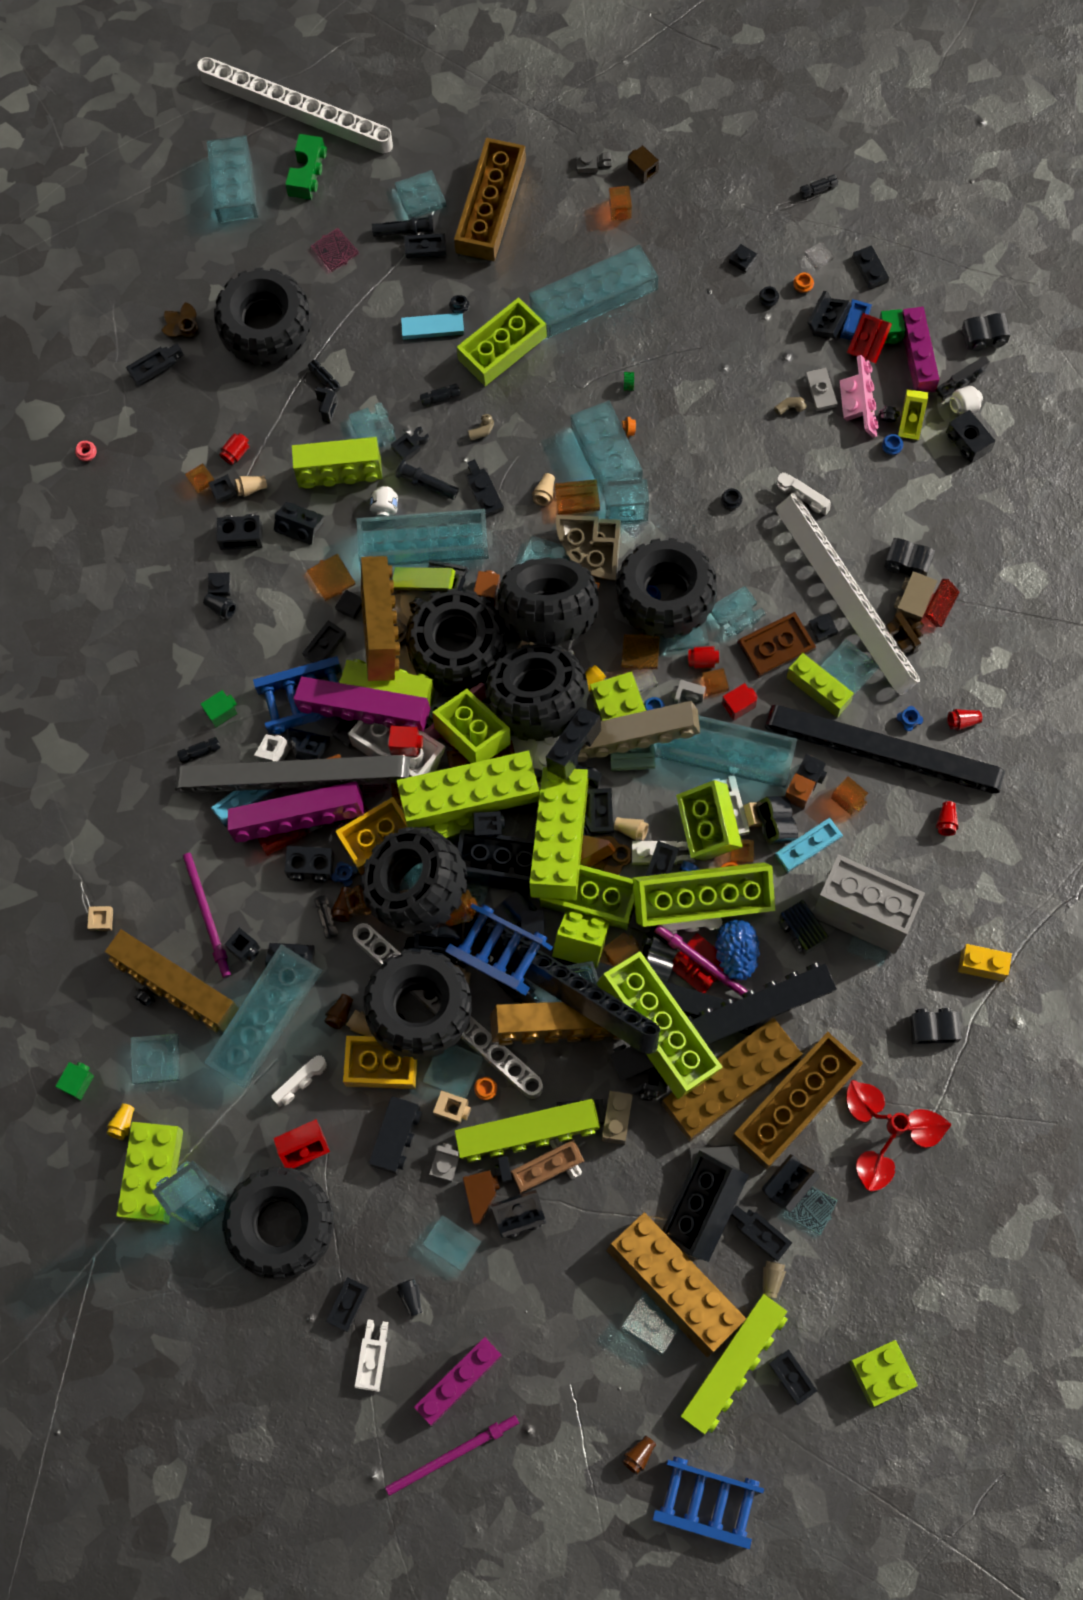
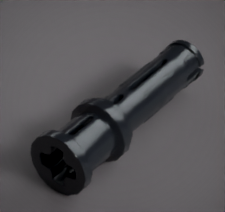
(411, 226)
(418, 477)

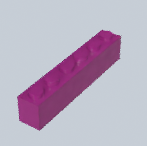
(361, 704)
(295, 812)

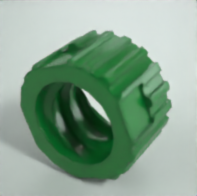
(628, 381)

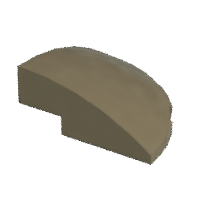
(591, 543)

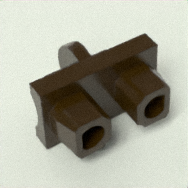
(908, 631)

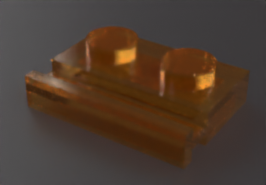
(577, 497)

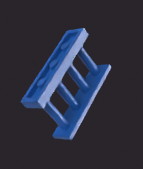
(288, 680)
(498, 970)
(714, 1527)

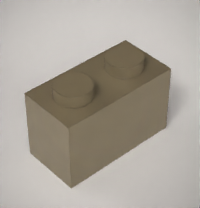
(916, 596)
(617, 1117)

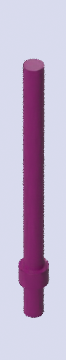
(675, 941)
(219, 954)
(495, 1431)

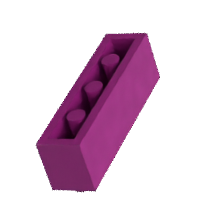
(920, 350)
(458, 1381)

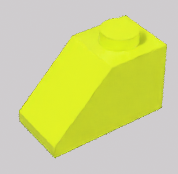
(913, 414)

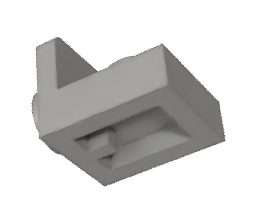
(689, 690)
(445, 1162)

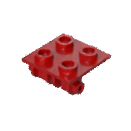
(692, 972)

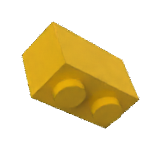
(985, 962)

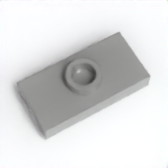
(821, 389)

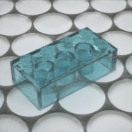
(232, 179)
(605, 444)

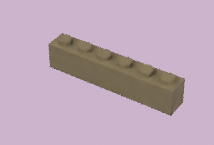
(643, 729)

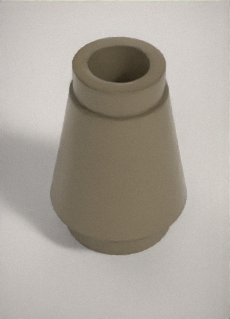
(772, 1278)

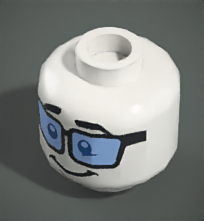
(383, 502)

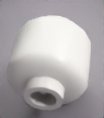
(966, 399)

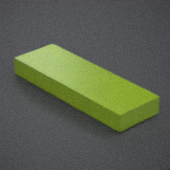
(423, 578)

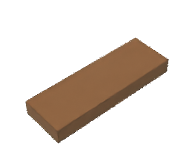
(547, 1166)

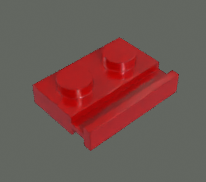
(869, 337)

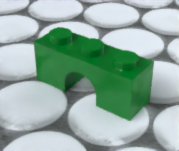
(303, 181)

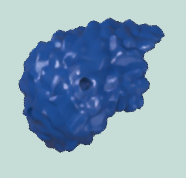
(737, 949)

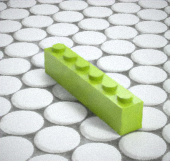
(526, 1130)
(733, 1365)

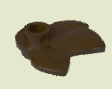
(179, 321)
(612, 863)

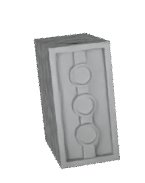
(868, 904)

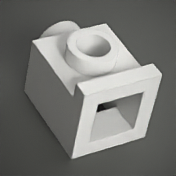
(272, 749)

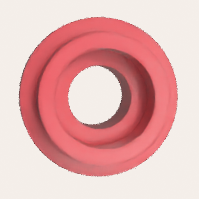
(83, 446)

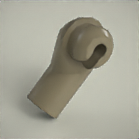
(790, 402)
(484, 428)

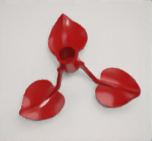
(925, 1126)

